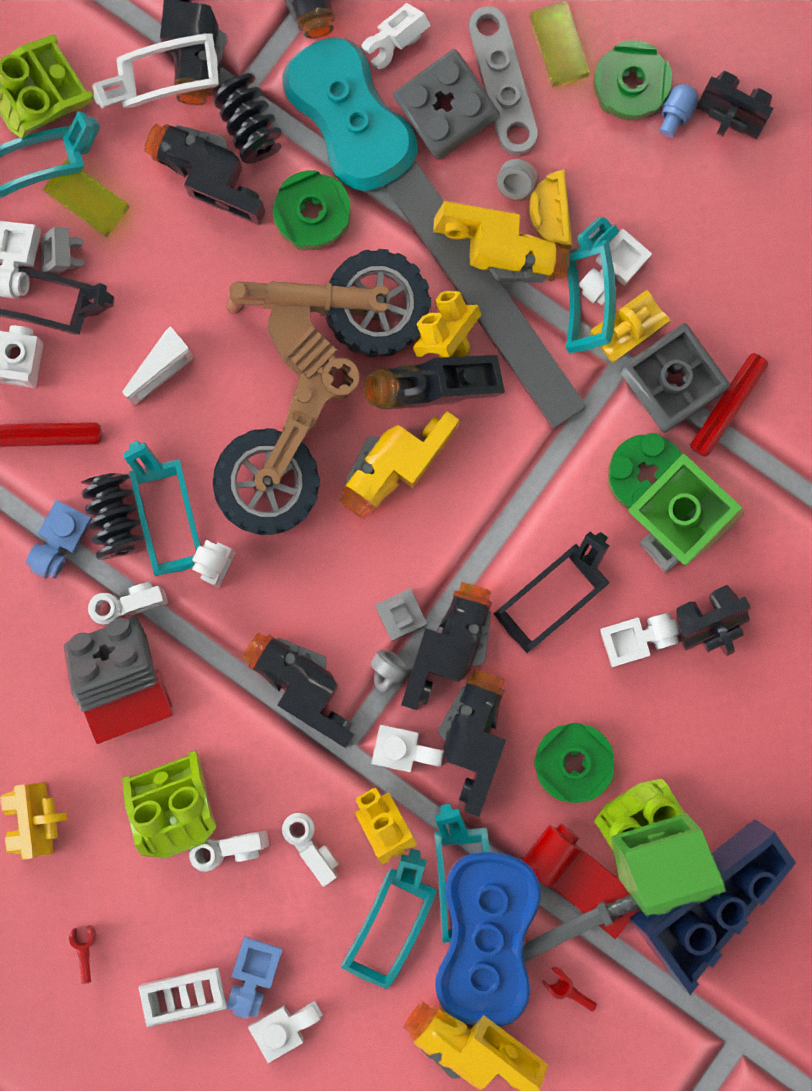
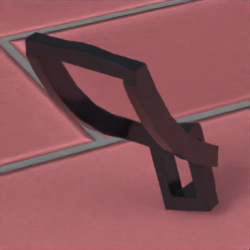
(83, 307)
(586, 564)

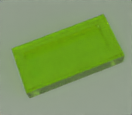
(559, 44)
(87, 200)

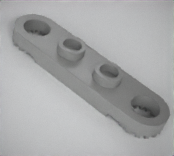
(503, 79)

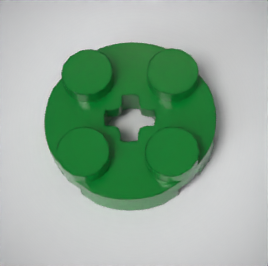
(648, 65)
(308, 232)
(624, 464)
(597, 763)

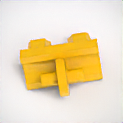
(633, 326)
(447, 330)
(35, 820)
(384, 825)

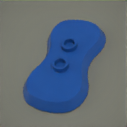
(490, 910)

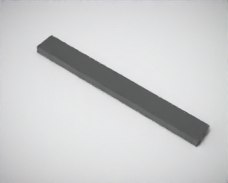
(500, 314)

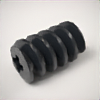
(245, 119)
(112, 515)

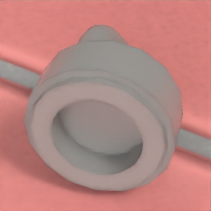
(516, 179)
(391, 667)

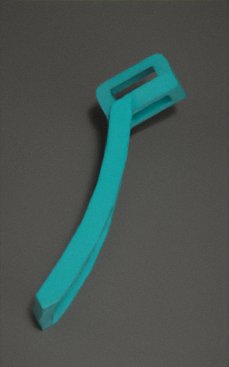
(82, 124)
(590, 246)
(154, 471)
(457, 834)
(411, 884)

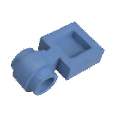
(63, 529)
(255, 966)

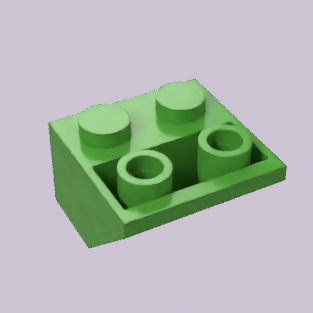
(666, 864)

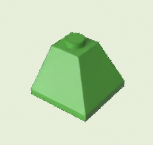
(686, 510)

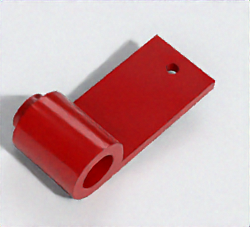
(575, 874)

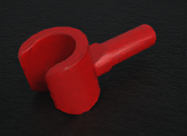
(83, 952)
(564, 988)

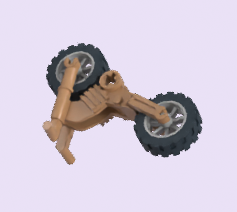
(311, 360)

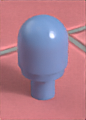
(678, 108)

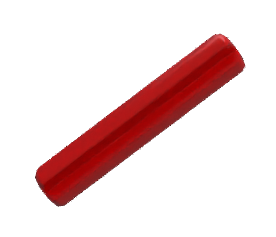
(729, 404)
(50, 434)

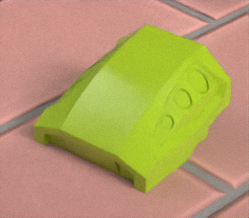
(38, 86)
(638, 807)
(169, 808)

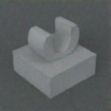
(56, 251)
(401, 614)

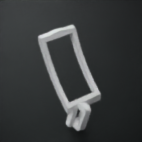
(127, 91)

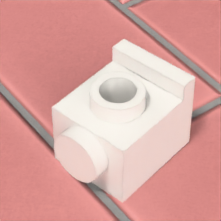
(25, 368)

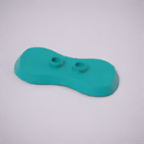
(362, 135)

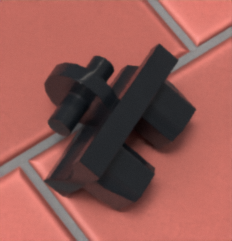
(735, 108)
(717, 627)

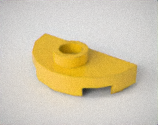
(550, 210)

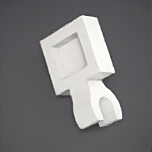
(398, 30)
(399, 748)
(280, 1030)

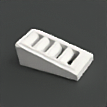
(162, 362)
(151, 1005)

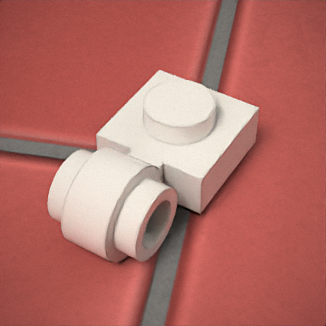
(17, 249)
(627, 259)
(213, 562)
(141, 598)
(628, 641)
(242, 846)
(319, 860)

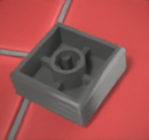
(470, 111)
(680, 353)
(109, 663)

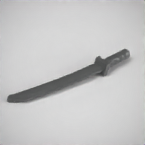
(602, 914)

